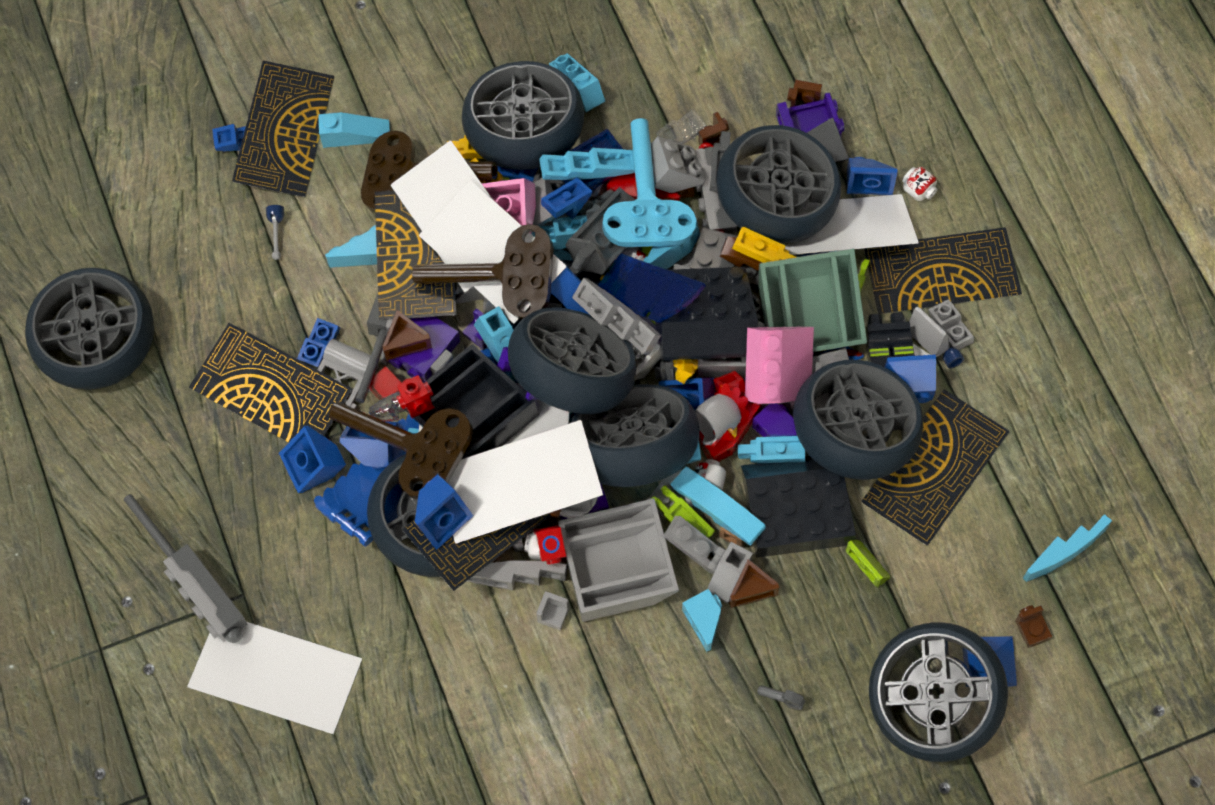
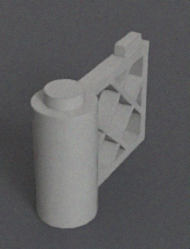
(346, 361)

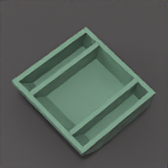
(815, 293)

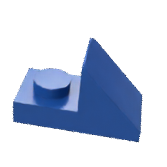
(567, 199)

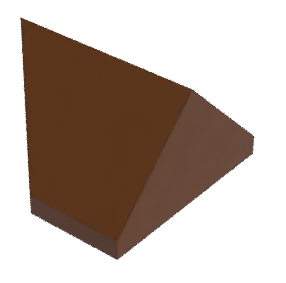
(404, 338)
(752, 586)

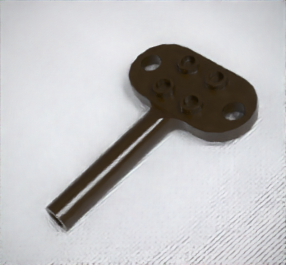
(391, 162)
(523, 271)
(428, 452)

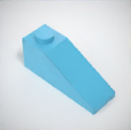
(350, 129)

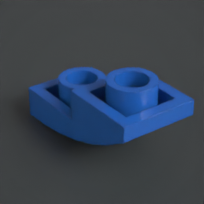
(315, 345)

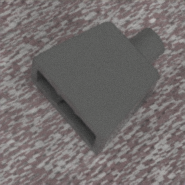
(829, 137)

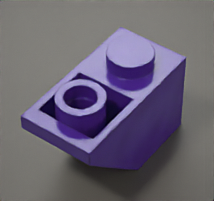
(774, 421)

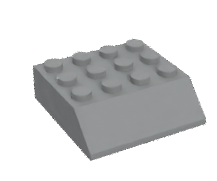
(618, 559)

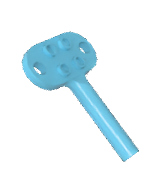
(647, 218)

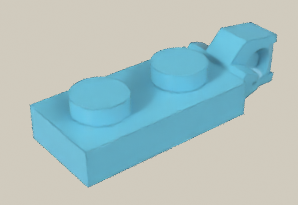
(773, 450)

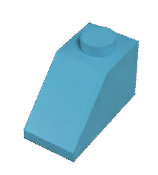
(703, 615)

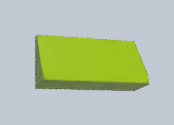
(867, 562)

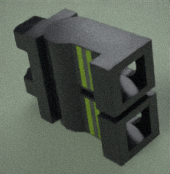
(888, 339)

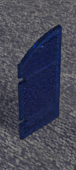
(649, 288)

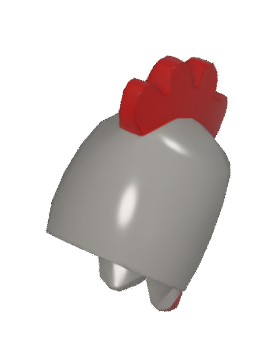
(721, 414)

